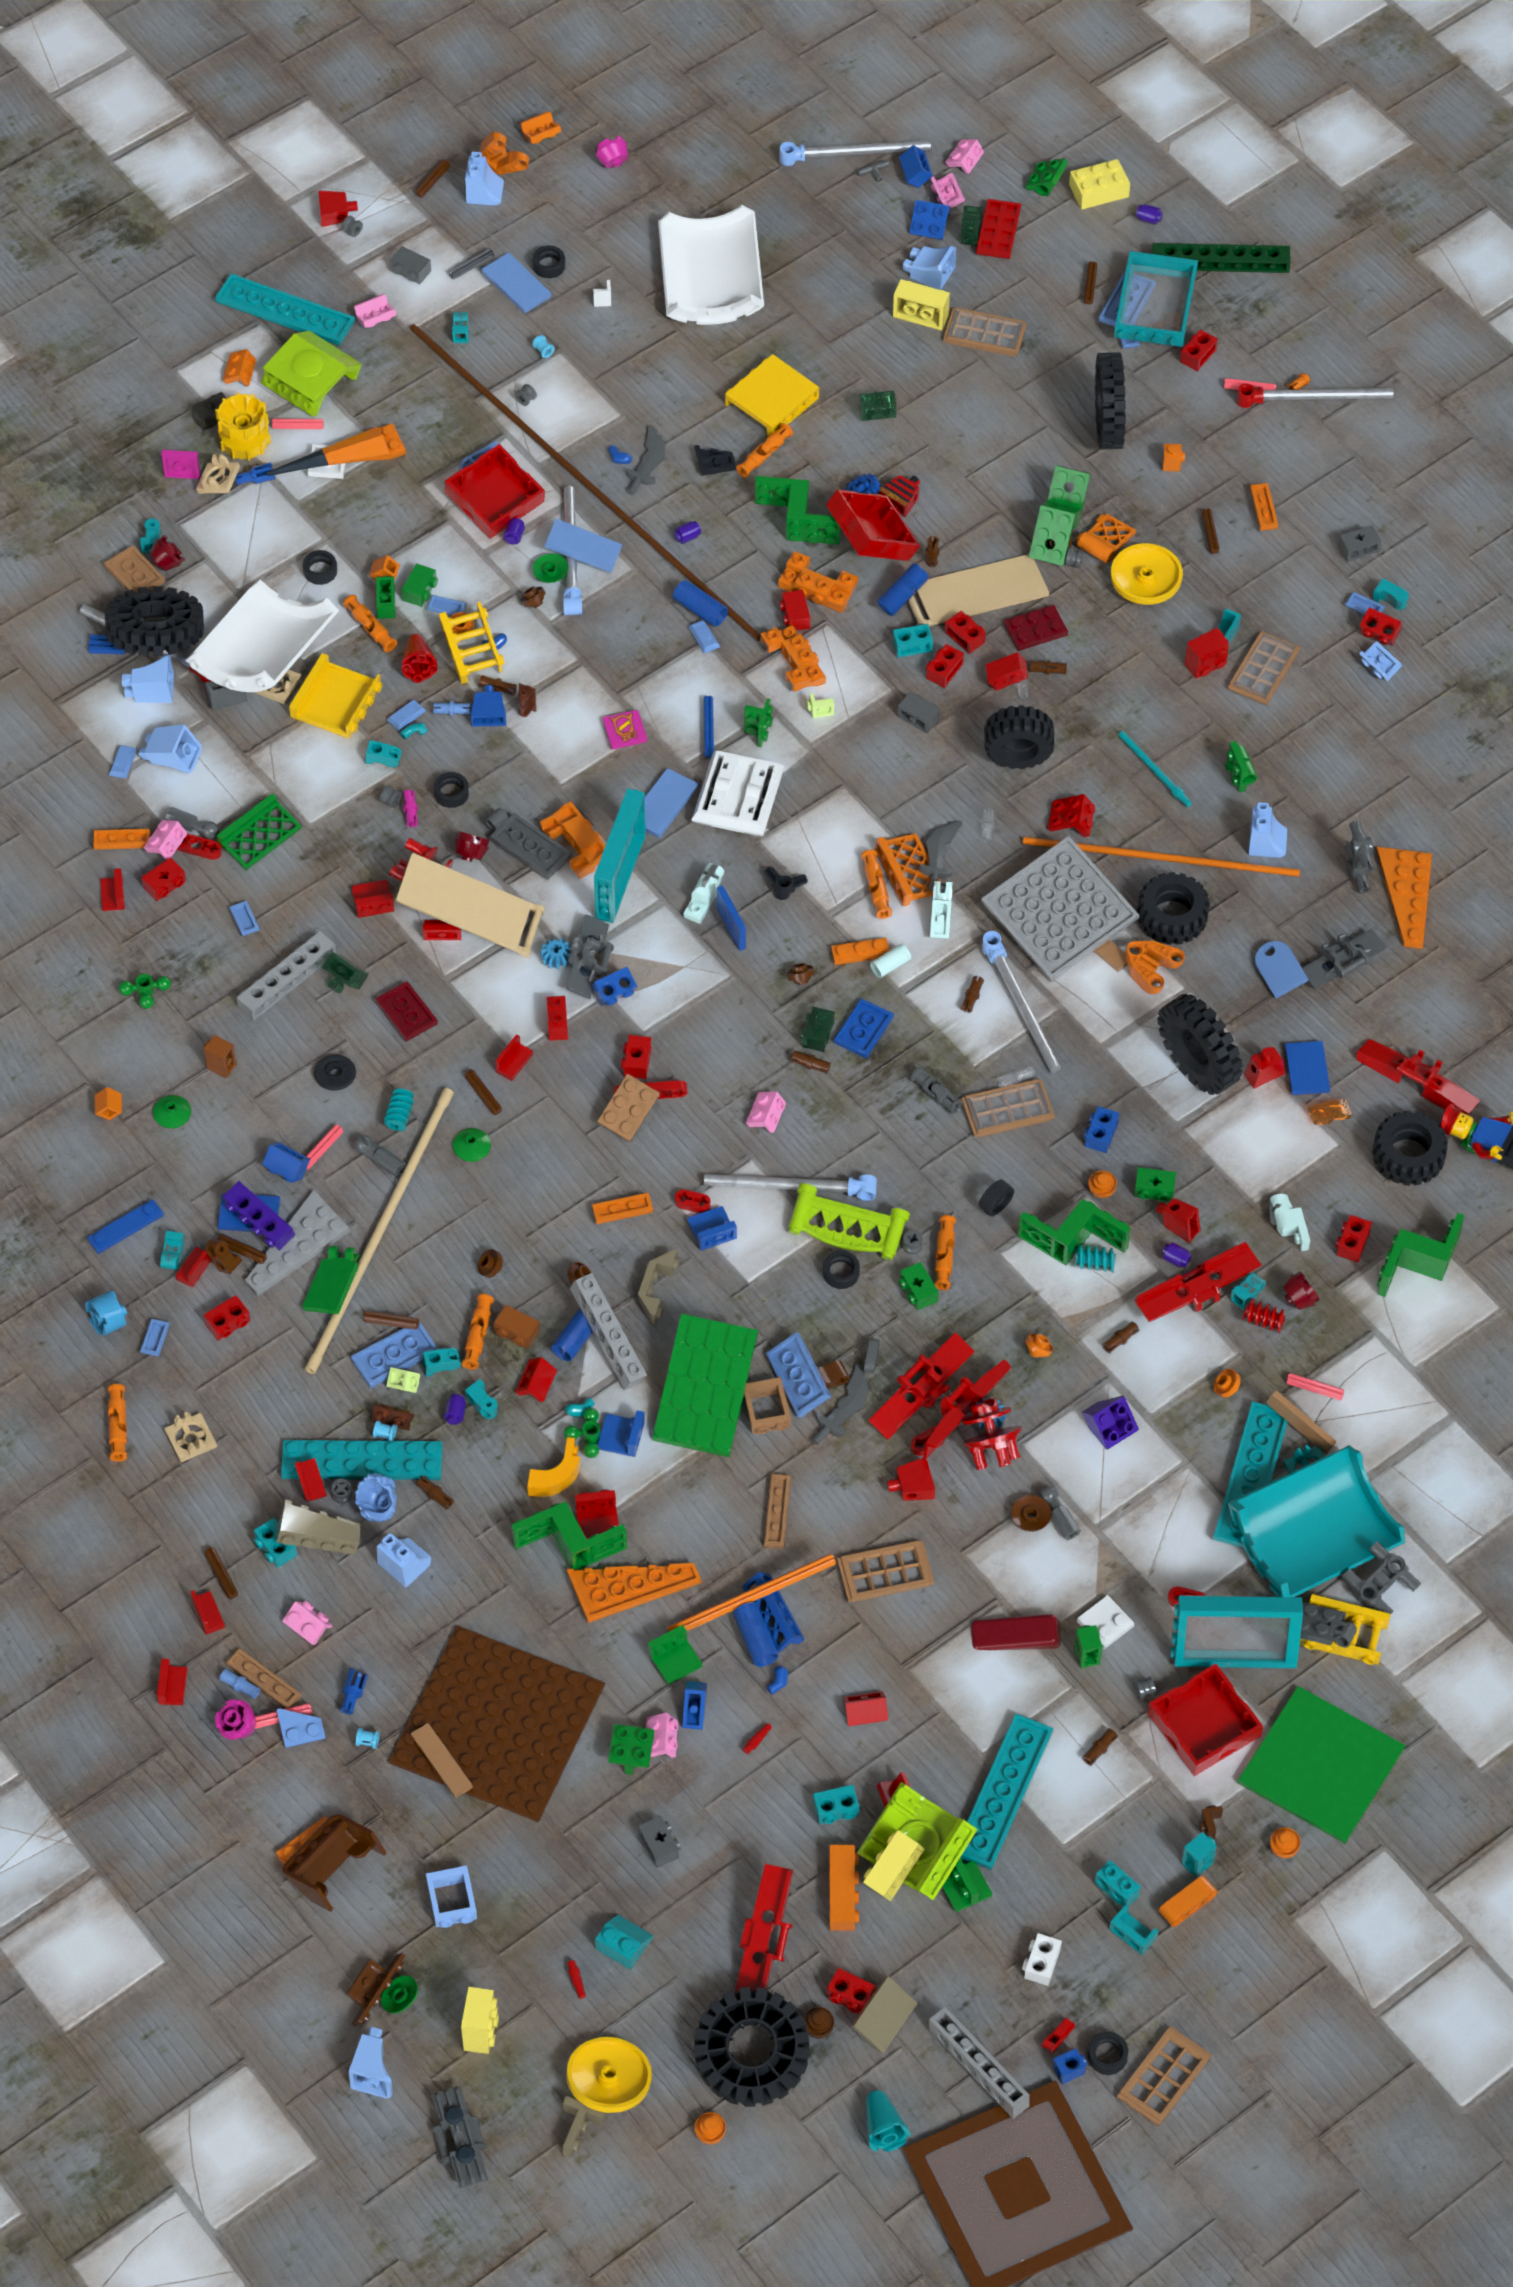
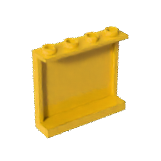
(773, 393)
(334, 697)

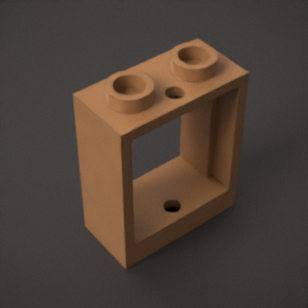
(762, 1389)

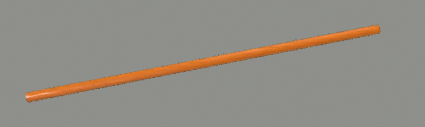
(1169, 857)

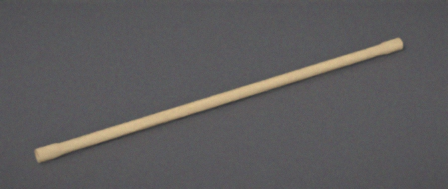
(442, 1104)

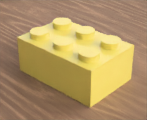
(1099, 184)
(921, 304)
(893, 1865)
(479, 2020)

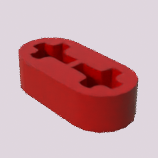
(692, 1201)
(921, 1439)

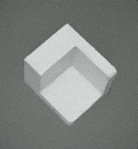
(602, 297)

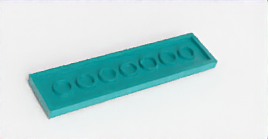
(284, 309)
(359, 1458)
(1253, 1464)
(1005, 1789)

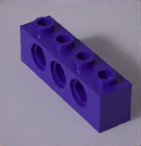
(240, 1195)

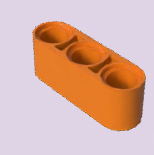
(1188, 1901)

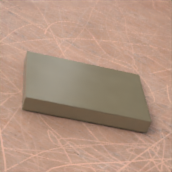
(884, 2014)

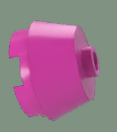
(612, 152)
(235, 1720)

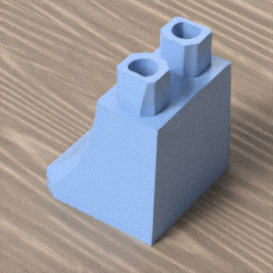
(482, 183)
(931, 265)
(152, 682)
(172, 747)
(1266, 834)
(402, 1559)
(367, 2068)

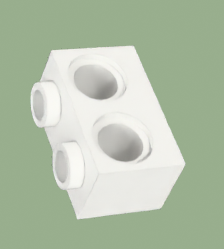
(1046, 1960)

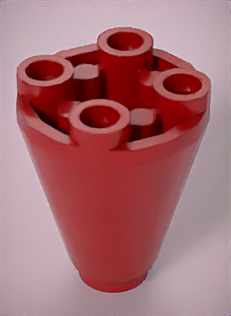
(418, 660)

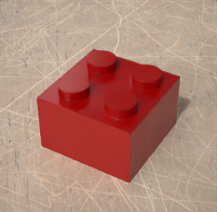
(1206, 653)

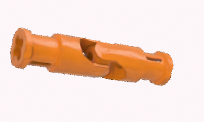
(772, 443)
(364, 616)
(876, 884)
(945, 1248)
(475, 1343)
(117, 1422)

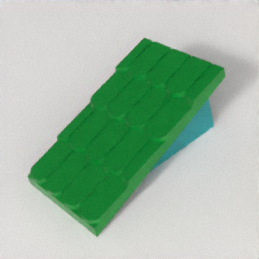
(705, 1385)

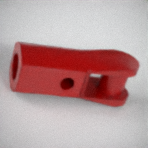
(1059, 2034)

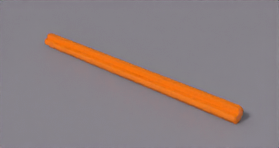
(756, 1593)

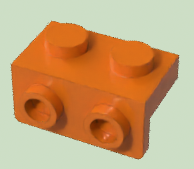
(539, 128)
(240, 367)

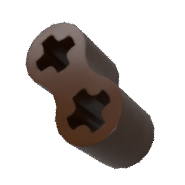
(834, 1374)

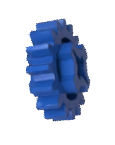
(864, 484)

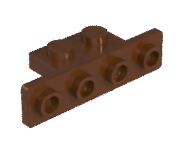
(370, 1984)

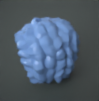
(376, 1497)

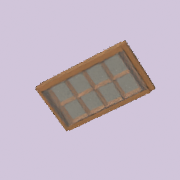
(985, 332)
(1264, 668)
(1008, 1108)
(885, 1571)
(1164, 2076)

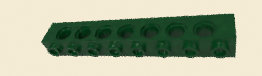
(1230, 257)

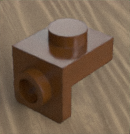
(1207, 1823)

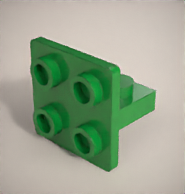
(758, 720)
(631, 1747)
(966, 1886)

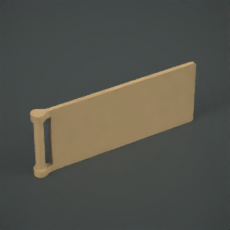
(980, 590)
(468, 904)

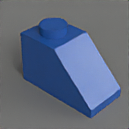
(694, 1705)

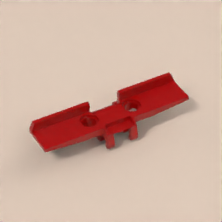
(1395, 1065)
(1197, 1285)
(926, 1390)
(965, 1395)
(756, 1935)

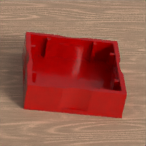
(494, 491)
(873, 525)
(1205, 1720)

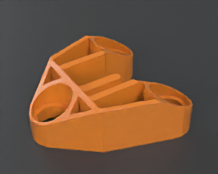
(499, 161)
(1145, 963)

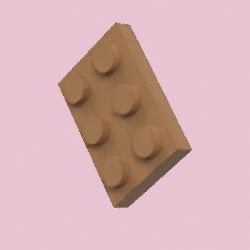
(134, 570)
(628, 1108)

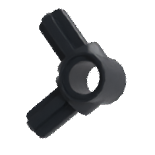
(783, 884)

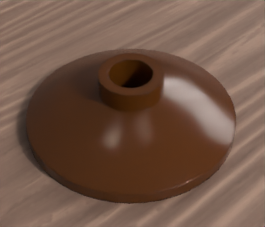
(1033, 1506)

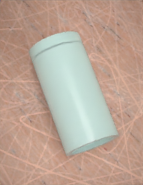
(890, 960)

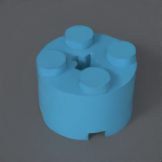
(106, 1313)

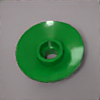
(550, 568)
(172, 1118)
(471, 1151)
(399, 1994)

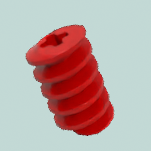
(1264, 1315)

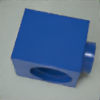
(1067, 2074)

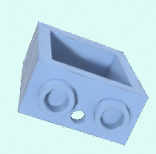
(447, 1878)

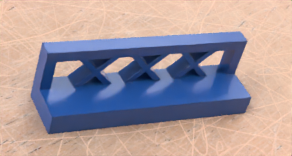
(780, 1611)

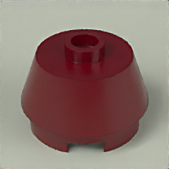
(166, 554)
(470, 846)
(1300, 1292)

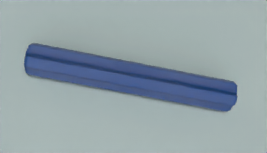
(708, 726)

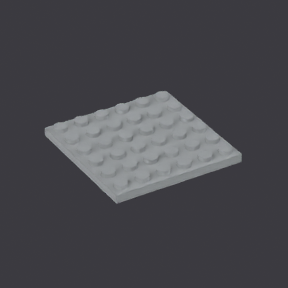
(1060, 908)

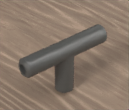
(874, 169)

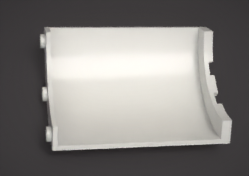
(711, 267)
(259, 639)

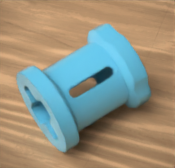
(543, 346)
(384, 1431)
(367, 1738)

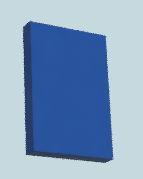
(731, 918)
(863, 1028)
(1307, 1068)
(230, 1220)

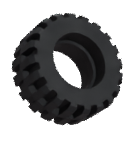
(1019, 737)
(1178, 889)
(1410, 1127)

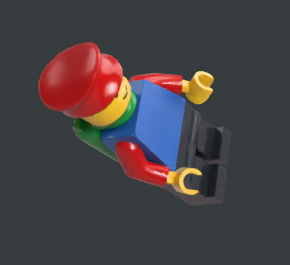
(1488, 1140)

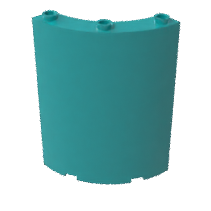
(1314, 1523)

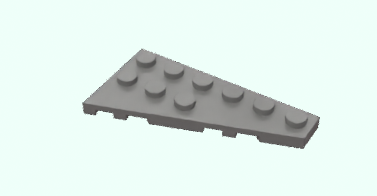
(315, 1230)

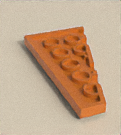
(1408, 887)
(624, 1587)

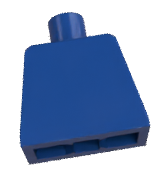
(488, 708)

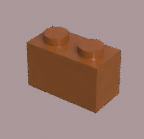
(220, 1056)
(516, 1327)

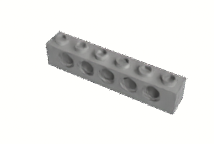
(282, 983)
(608, 1331)
(979, 2062)

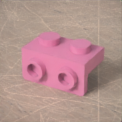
(965, 155)
(948, 190)
(374, 311)
(166, 838)
(766, 1111)
(307, 1621)
(665, 1734)

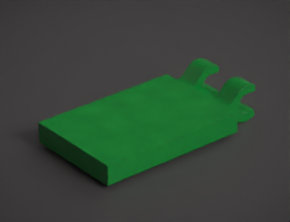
(332, 1282)

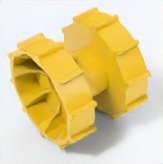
(243, 426)

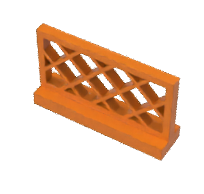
(893, 869)

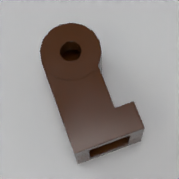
(221, 1256)

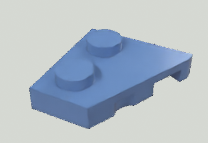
(299, 1728)

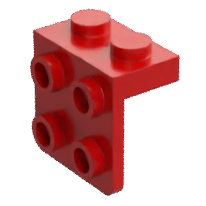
(1072, 812)
(373, 898)
(596, 1511)

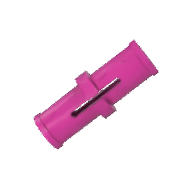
(410, 808)

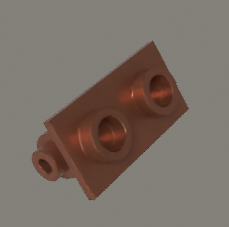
(527, 699)
(389, 1416)

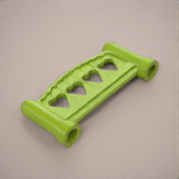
(809, 1205)

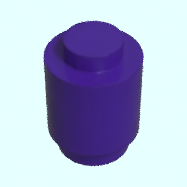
(1149, 214)
(514, 531)
(687, 532)
(1176, 1255)
(455, 1409)

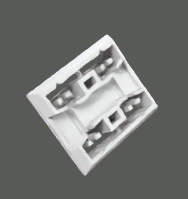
(737, 791)

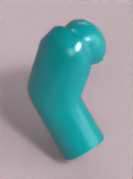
(412, 728)
(577, 1410)

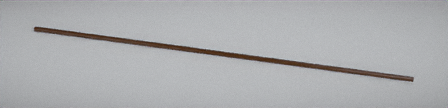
(678, 565)

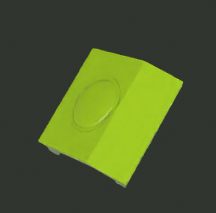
(307, 370)
(930, 1826)

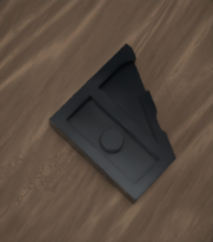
(714, 461)

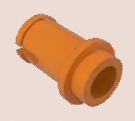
(1302, 380)

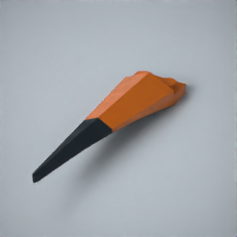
(369, 445)

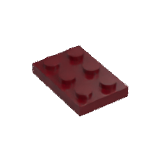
(1036, 627)
(406, 1011)

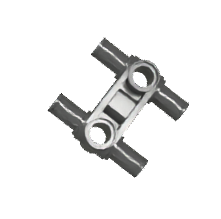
(1360, 857)
(1381, 1579)

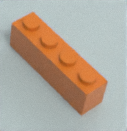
(842, 1887)

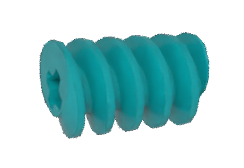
(398, 1109)
(1095, 1258)

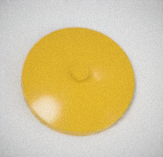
(1146, 574)
(609, 2074)

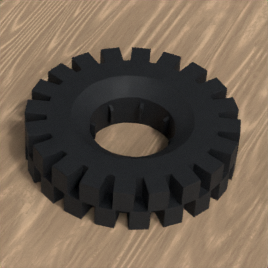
(1110, 400)
(180, 630)
(1200, 1044)
(759, 2082)

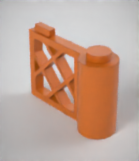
(1099, 545)

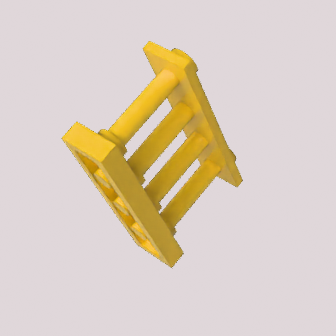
(459, 654)
(1358, 1615)

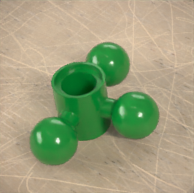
(145, 992)
(591, 1448)

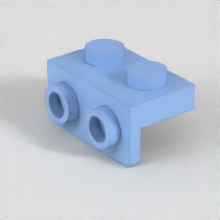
(1381, 661)

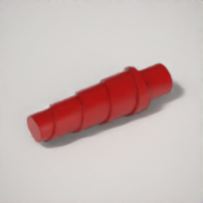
(755, 1740)
(575, 1976)

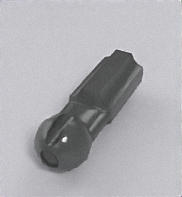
(190, 822)
(379, 1155)
(1060, 1513)

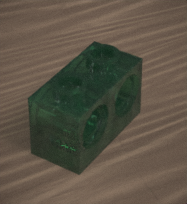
(970, 225)
(877, 405)

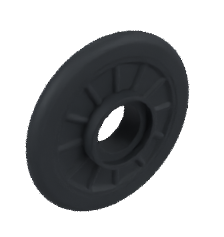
(329, 1063)

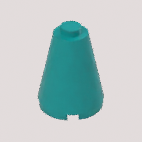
(884, 2124)

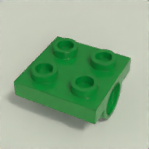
(1046, 176)
(1240, 766)

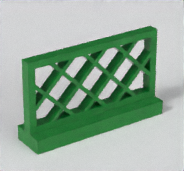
(246, 823)

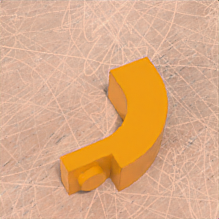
(553, 1481)

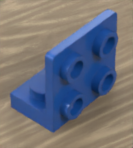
(929, 219)
(712, 1228)
(622, 1434)

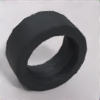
(548, 271)
(320, 556)
(451, 801)
(996, 1198)
(841, 1282)
(1108, 2037)

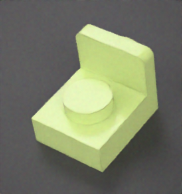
(821, 707)
(403, 1380)

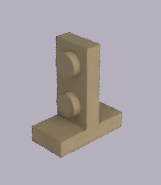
(580, 2124)

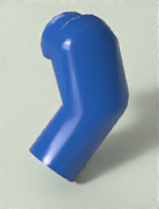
(619, 457)
(500, 640)
(781, 1679)

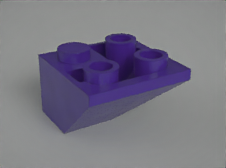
(1110, 1421)

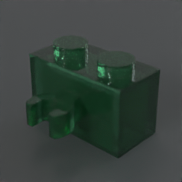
(344, 972)
(818, 1029)

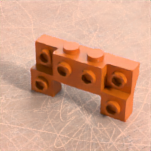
(816, 586)
(798, 655)
(580, 836)

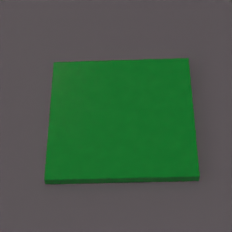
(1321, 1764)

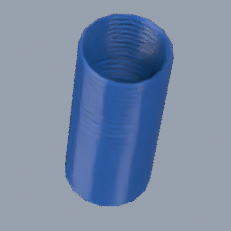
(903, 589)
(699, 603)
(567, 1344)
(755, 1635)

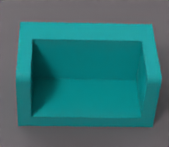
(1230, 624)
(1132, 1931)

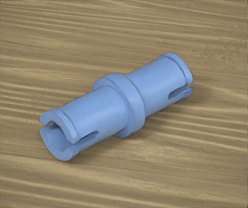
(452, 708)
(239, 1684)

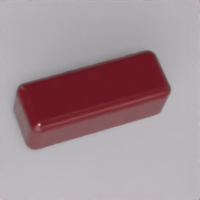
(1016, 1633)

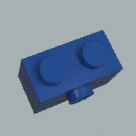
(915, 166)
(285, 1162)

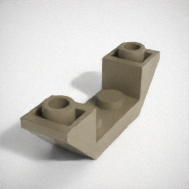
(663, 1265)

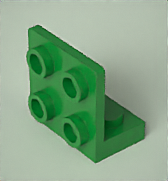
(674, 1655)

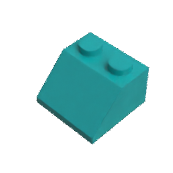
(622, 1941)

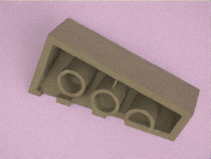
(316, 1530)

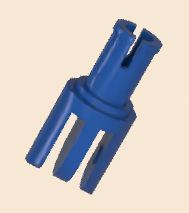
(257, 474)
(352, 1691)

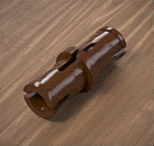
(932, 551)
(1061, 667)
(498, 684)
(972, 994)
(811, 1062)
(1120, 1337)
(435, 1492)
(1099, 1747)

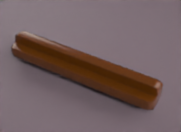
(433, 177)
(1090, 282)
(1210, 531)
(483, 1092)
(243, 1249)
(391, 1320)
(221, 1573)

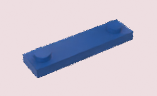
(125, 1226)

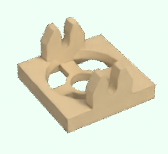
(209, 484)
(289, 687)
(193, 1448)

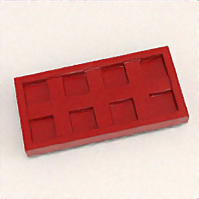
(998, 228)

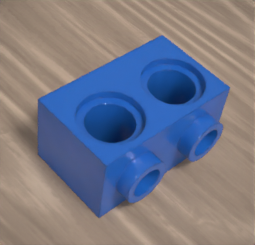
(612, 983)
(1104, 1130)

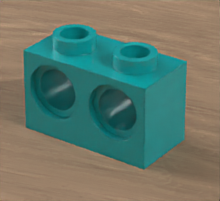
(912, 640)
(270, 1546)
(834, 1799)
(1199, 1854)
(1117, 1884)

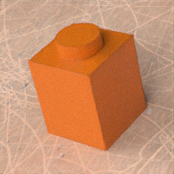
(1173, 457)
(384, 567)
(108, 1103)

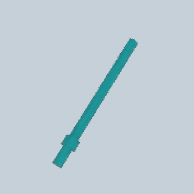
(1177, 792)

